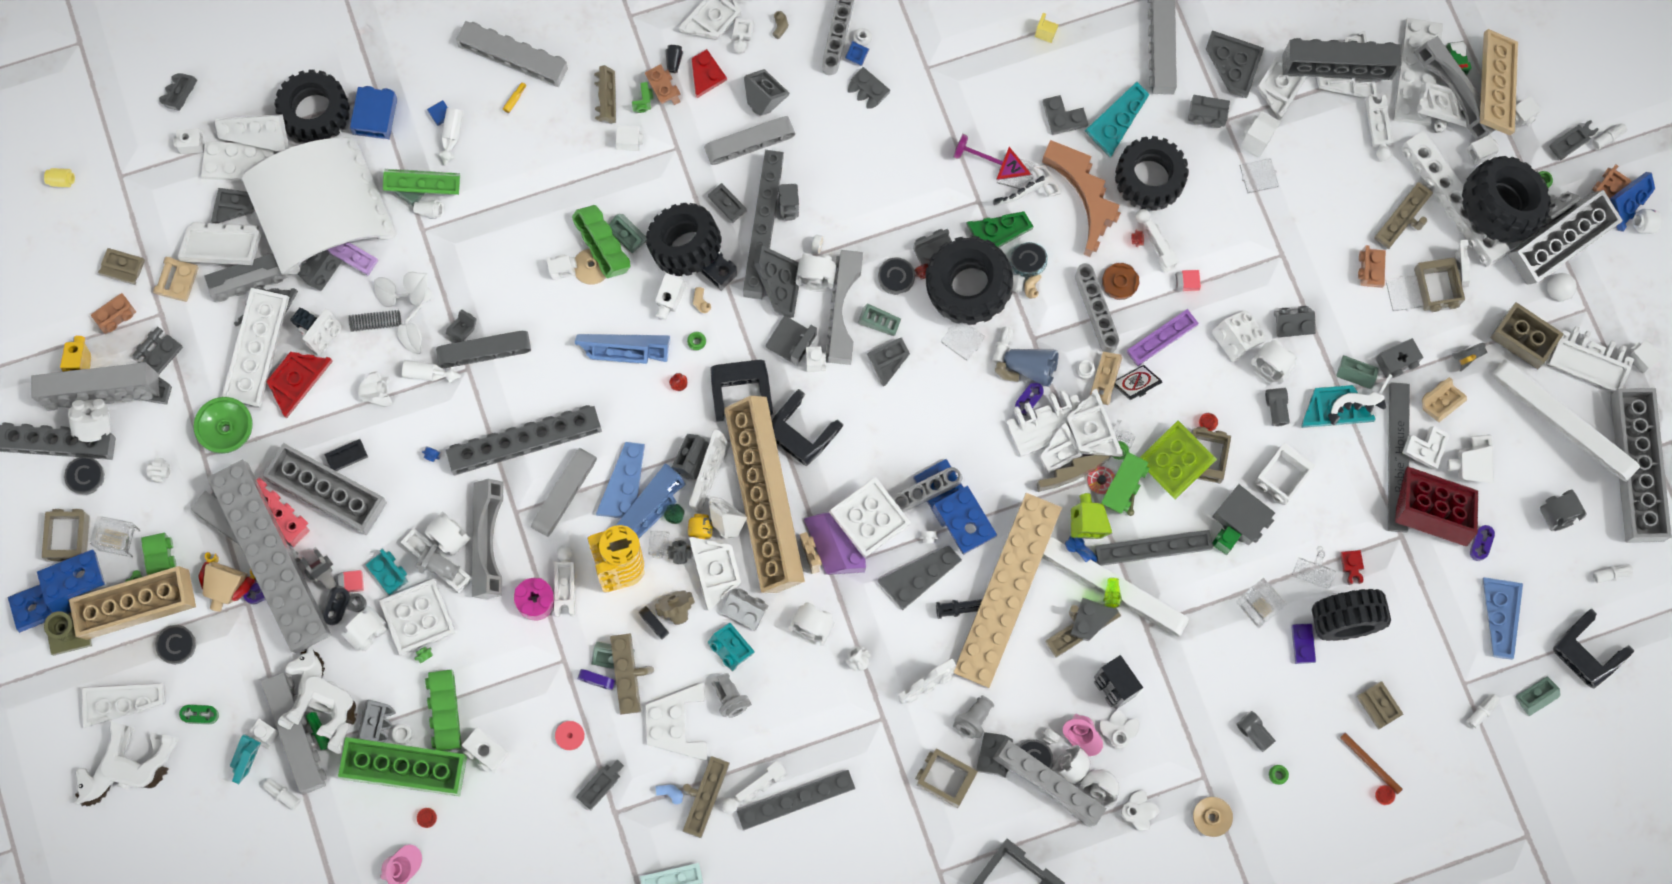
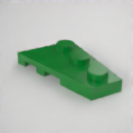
(1001, 229)

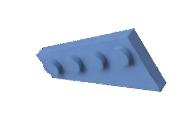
(624, 482)
(1503, 612)

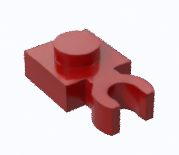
(1352, 563)

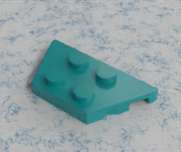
(1321, 405)

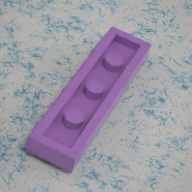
(1162, 337)

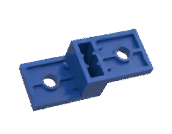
(957, 509)
(55, 589)

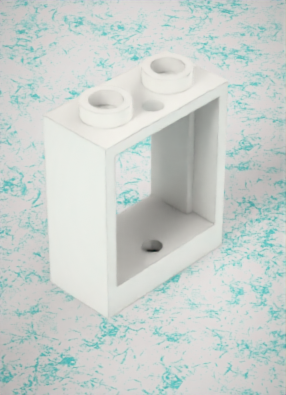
(1293, 458)

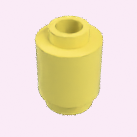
(59, 177)

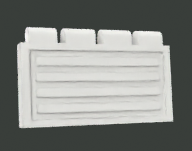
(220, 244)

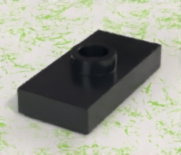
(346, 455)

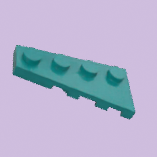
(1115, 121)

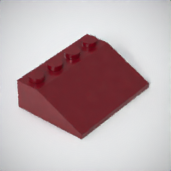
(1438, 507)

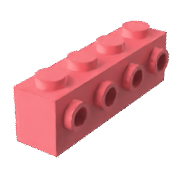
(292, 527)

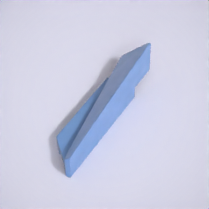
(625, 347)
(653, 501)

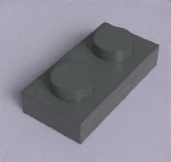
(727, 202)

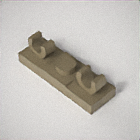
(606, 94)

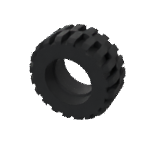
(306, 85)
(1161, 153)
(692, 255)
(1351, 614)

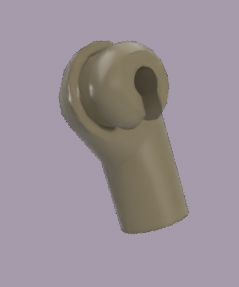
(782, 24)
(1004, 374)

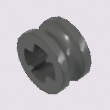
(362, 600)

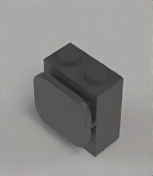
(1245, 515)

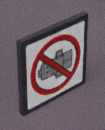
(1137, 382)

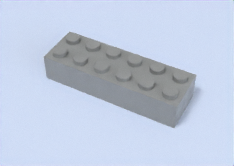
(1565, 237)
(104, 383)
(325, 489)

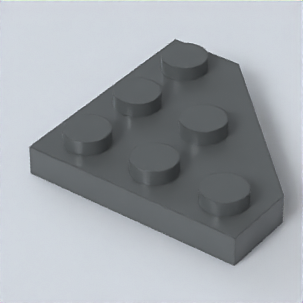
(1234, 61)
(778, 278)

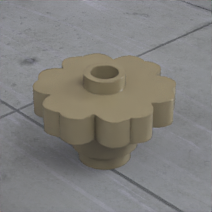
(675, 606)

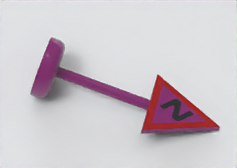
(1010, 166)

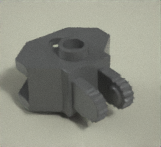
(320, 570)

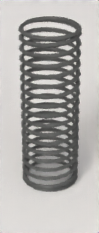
(397, 314)

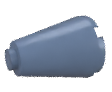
(1033, 363)

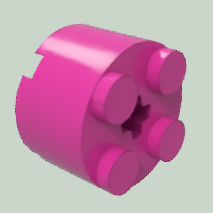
(524, 603)

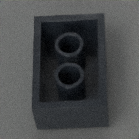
(1117, 682)

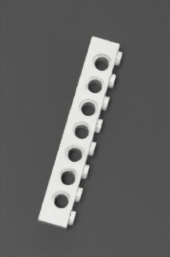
(1444, 174)

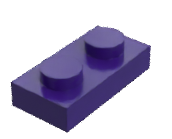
(1303, 643)

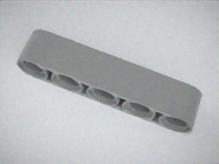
(837, 39)
(749, 140)
(1097, 316)
(563, 492)
(928, 493)

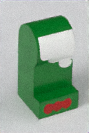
(1458, 52)

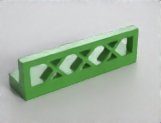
(421, 181)

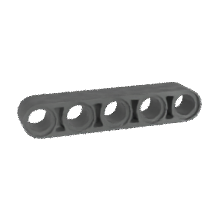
(483, 349)

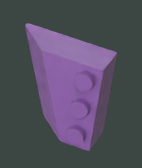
(833, 546)

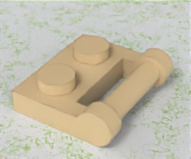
(182, 280)

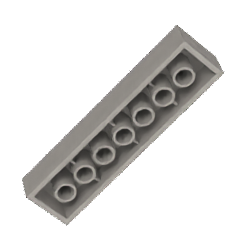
(1645, 493)

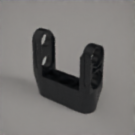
(738, 374)
(793, 441)
(1581, 661)

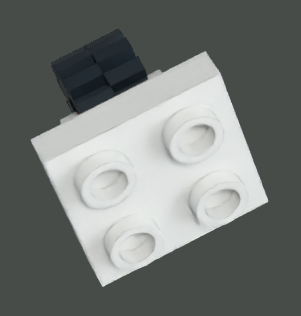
(316, 329)

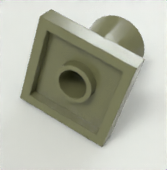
(62, 635)

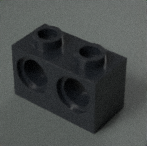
(714, 268)

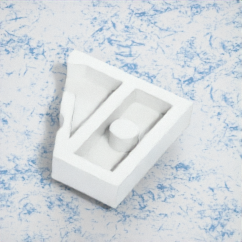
(1463, 260)
(1060, 449)

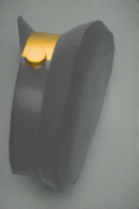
(1469, 354)

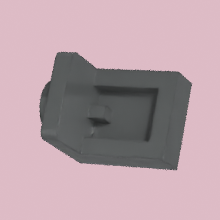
(462, 326)

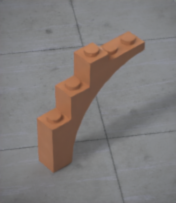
(1076, 168)

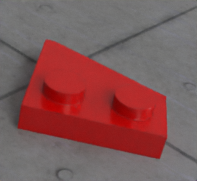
(706, 73)

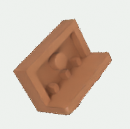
(662, 86)
(1613, 182)

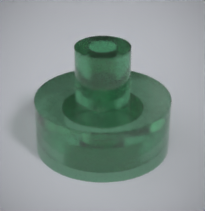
(674, 513)

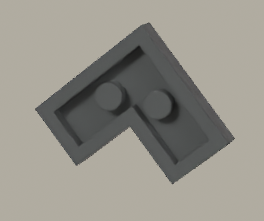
(1061, 120)

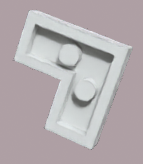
(1428, 451)

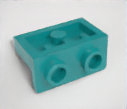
(387, 572)
(730, 646)
(244, 757)

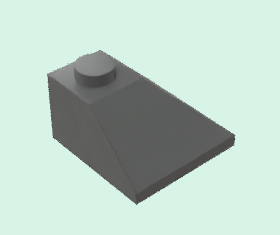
(763, 92)

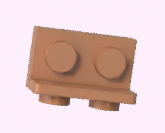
(1372, 267)
(113, 313)

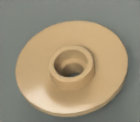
(586, 274)
(1221, 811)

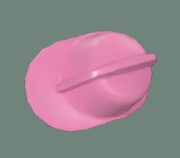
(1082, 732)
(402, 865)

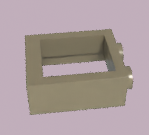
(1440, 266)
(1220, 437)
(82, 541)
(922, 774)

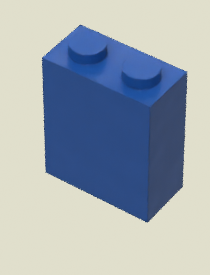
(373, 112)

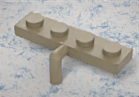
(1404, 216)
(1063, 640)
(626, 673)
(705, 796)

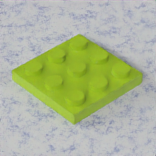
(1177, 459)

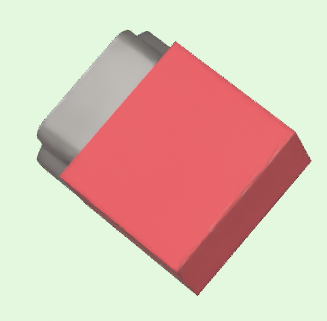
(1188, 280)
(351, 581)

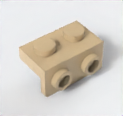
(1443, 400)

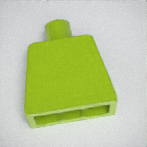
(1089, 519)

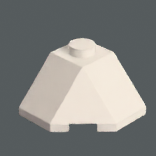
(726, 517)

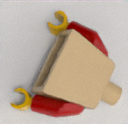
(223, 582)

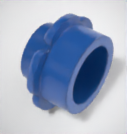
(431, 454)

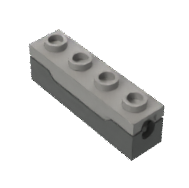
(241, 278)

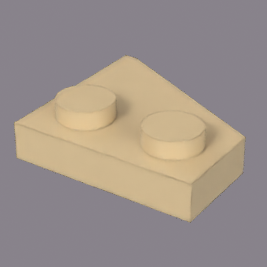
(808, 546)

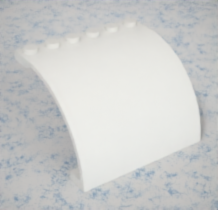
(316, 200)

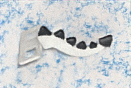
(1041, 181)
(1358, 401)

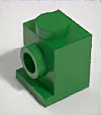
(1226, 540)

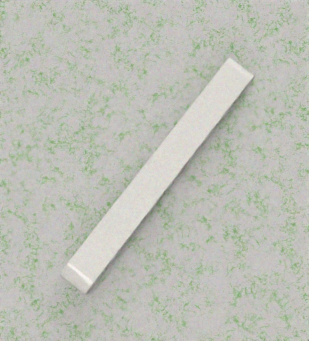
(1565, 420)
(1132, 596)

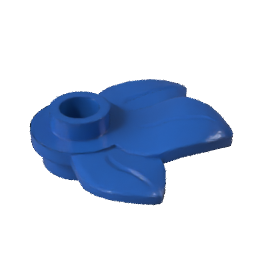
(1077, 545)

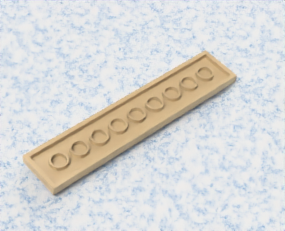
(1007, 590)

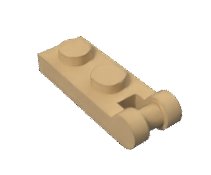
(1107, 375)

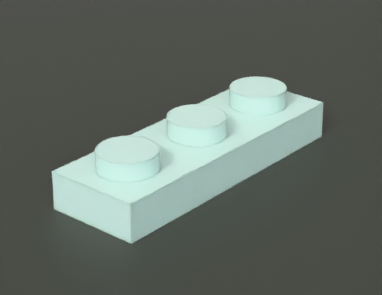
(683, 875)

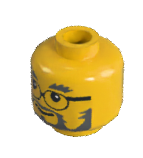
(700, 526)

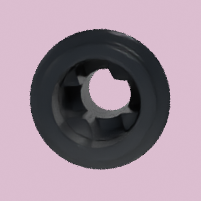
(673, 57)

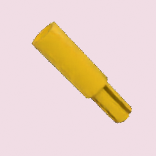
(514, 98)

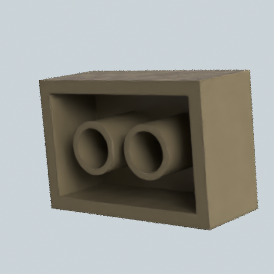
(1526, 335)

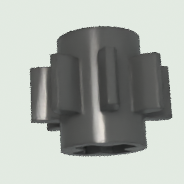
(679, 552)

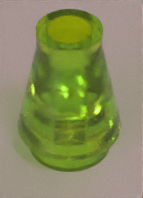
(1112, 594)

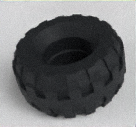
(1506, 199)
(963, 255)

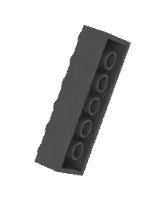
(1341, 59)

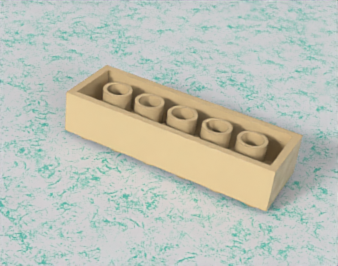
(132, 603)

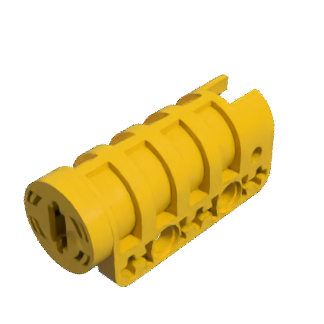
(613, 544)

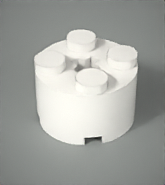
(816, 272)
(1274, 362)
(89, 420)
(447, 533)
(812, 624)
(364, 629)

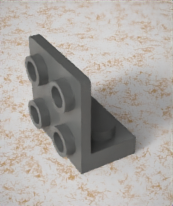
(791, 340)

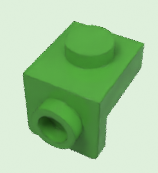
(643, 105)

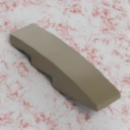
(1079, 468)

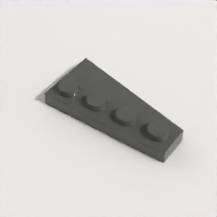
(915, 579)

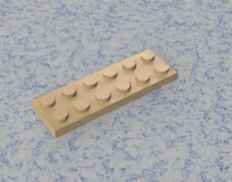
(1499, 82)

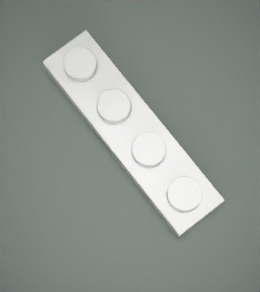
(417, 543)

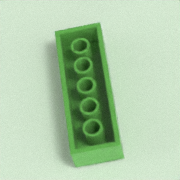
(402, 766)

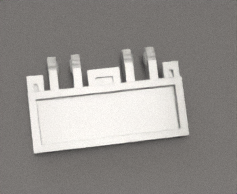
(1590, 362)
(1037, 433)

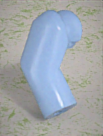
(670, 790)

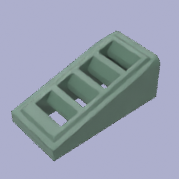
(863, 320)

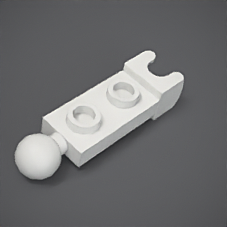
(1379, 126)
(1168, 259)
(564, 582)
(774, 773)

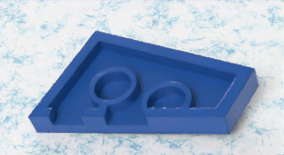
(1631, 197)

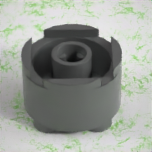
(1562, 511)

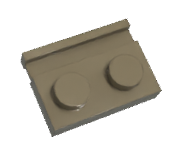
(121, 266)
(1380, 705)

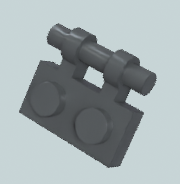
(161, 354)

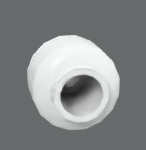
(1647, 221)

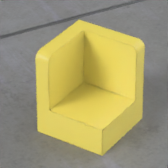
(1046, 29)

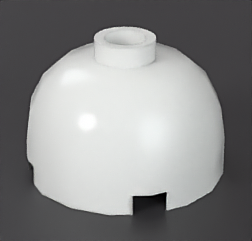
(1073, 765)
(1101, 786)

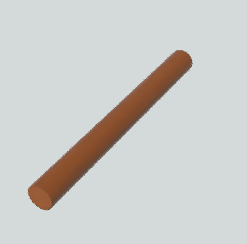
(1371, 763)

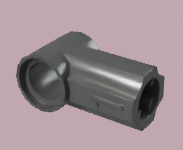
(1278, 401)
(1253, 728)

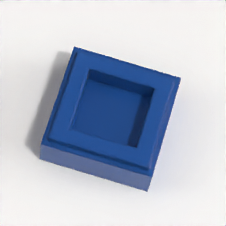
(857, 53)
(438, 112)

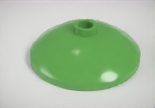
(215, 416)

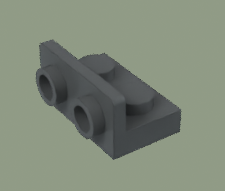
(926, 246)

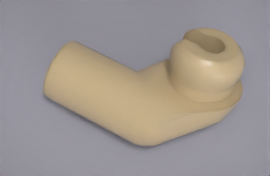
(1030, 288)
(699, 302)

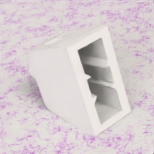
(670, 287)
(1474, 463)

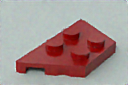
(295, 379)

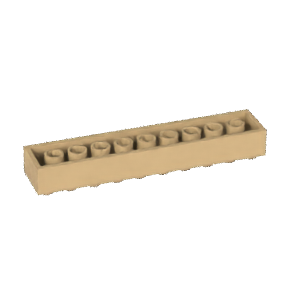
(764, 494)

